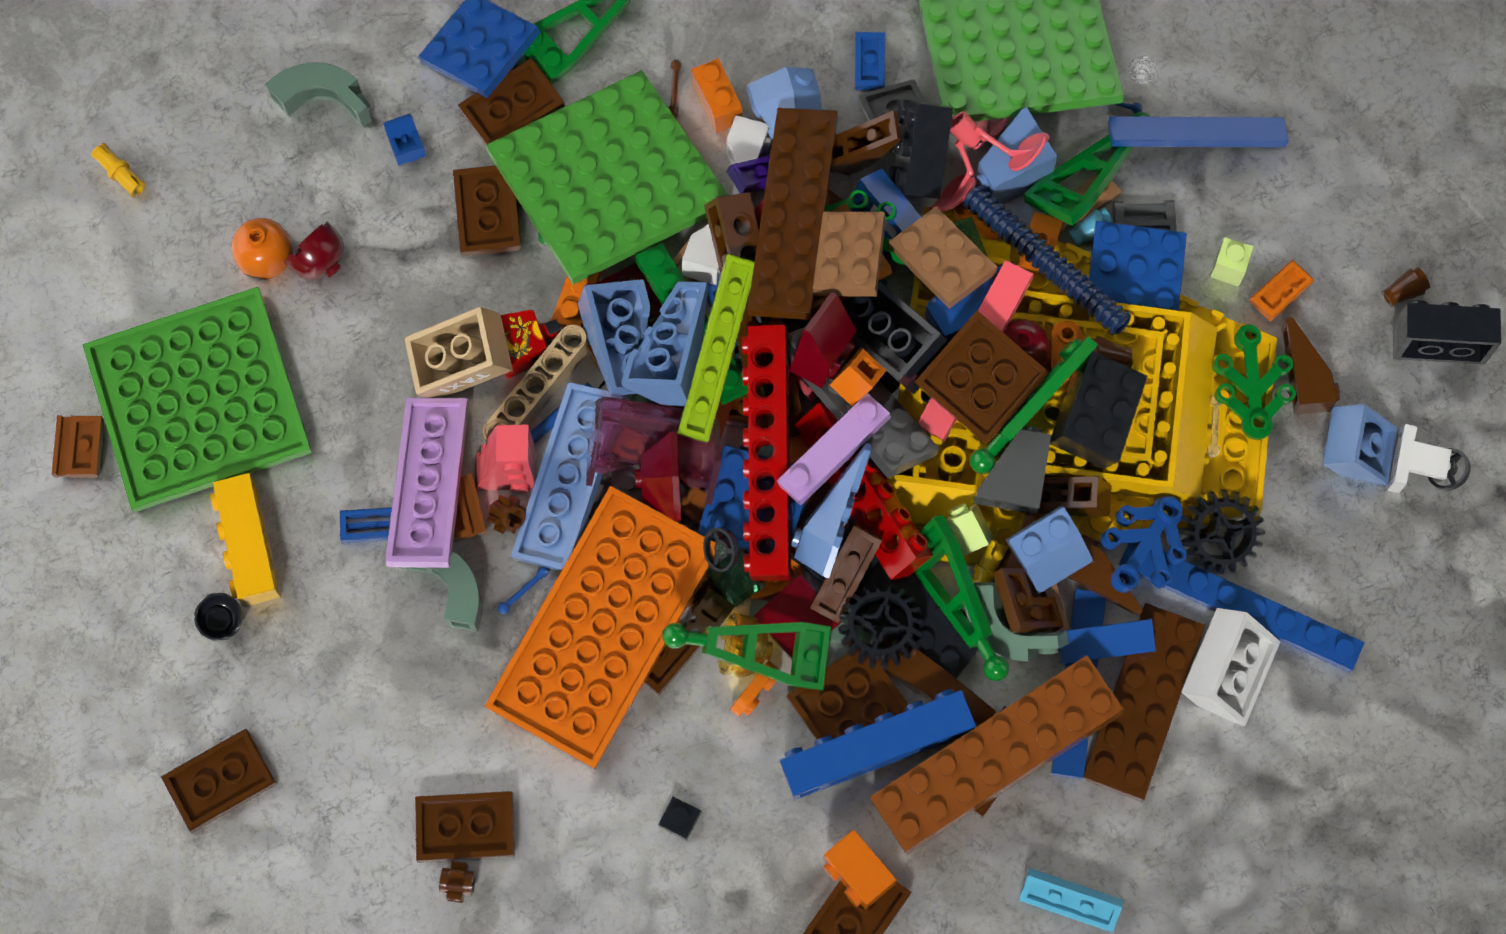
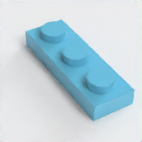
(1071, 900)

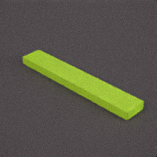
(717, 349)

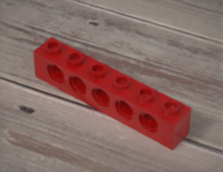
(896, 558)

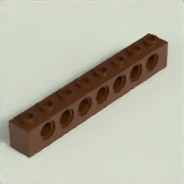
(721, 216)

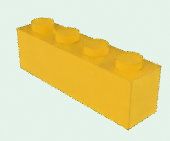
(245, 539)

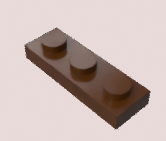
(846, 572)

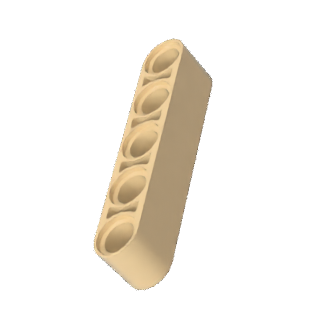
(541, 375)

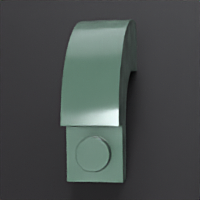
(318, 81)
(464, 595)
(1014, 645)

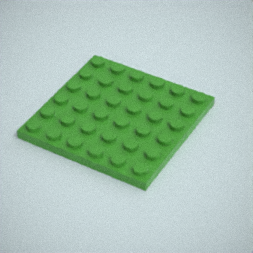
(1020, 55)
(606, 176)
(196, 399)

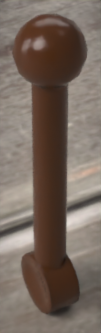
(675, 66)

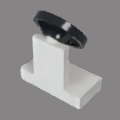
(1424, 460)

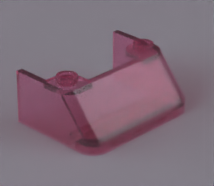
(629, 428)

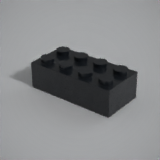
(894, 335)

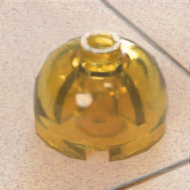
(734, 645)

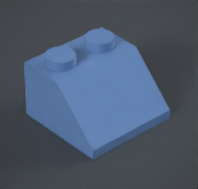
(1360, 444)
(1050, 549)

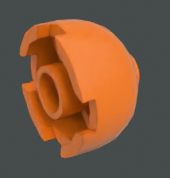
(261, 248)

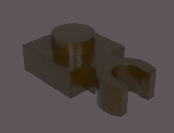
(709, 610)

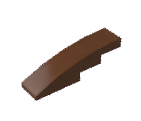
(929, 679)

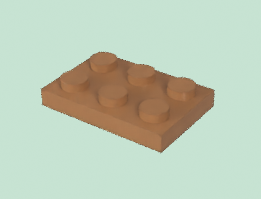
(849, 253)
(943, 257)

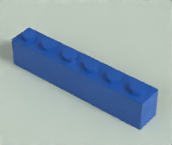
(878, 744)

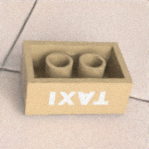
(458, 353)

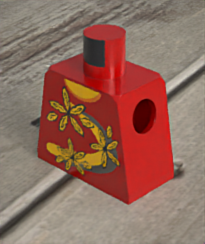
(526, 339)

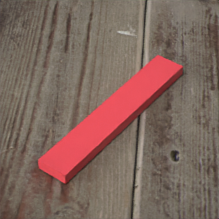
(999, 309)

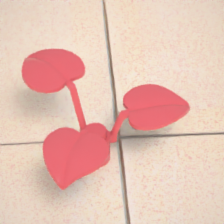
(974, 136)

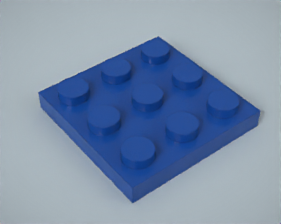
(479, 45)
(1138, 264)
(728, 503)

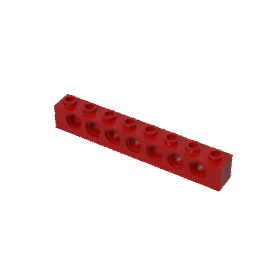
(773, 341)

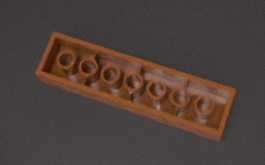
(997, 755)

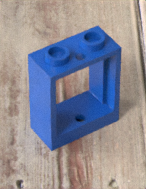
(882, 189)

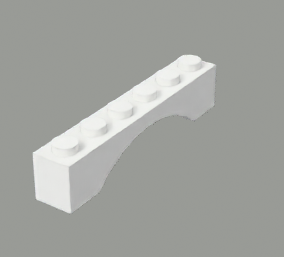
(745, 141)

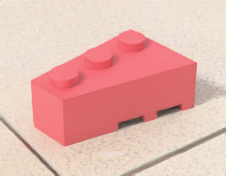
(507, 460)

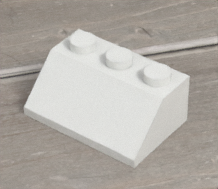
(1231, 665)

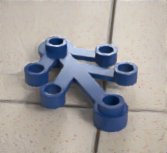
(1148, 541)

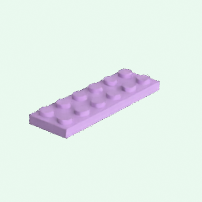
(427, 483)

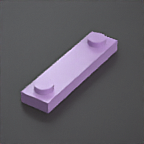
(834, 449)

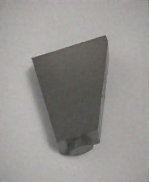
(1018, 475)

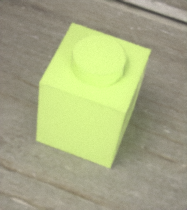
(1231, 261)
(969, 528)

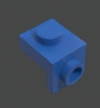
(404, 139)

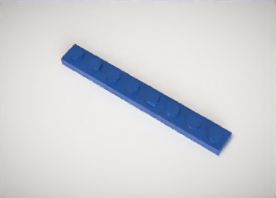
(1282, 622)

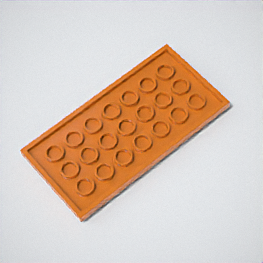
(601, 627)

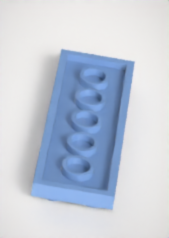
(560, 495)

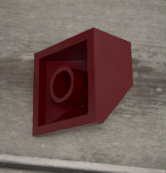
(661, 477)

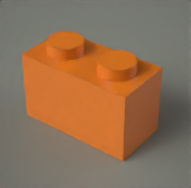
(716, 94)
(858, 870)

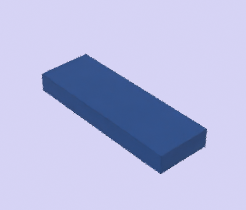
(1108, 641)

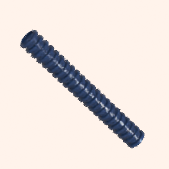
(1046, 260)

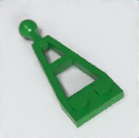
(550, 57)
(1067, 204)
(1071, 356)
(941, 542)
(808, 654)

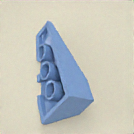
(784, 89)
(615, 324)
(669, 353)
(824, 528)

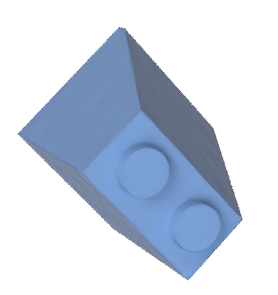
(993, 168)

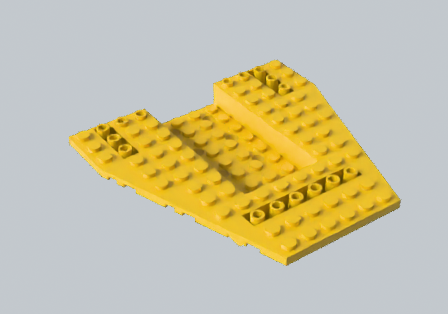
(1168, 433)

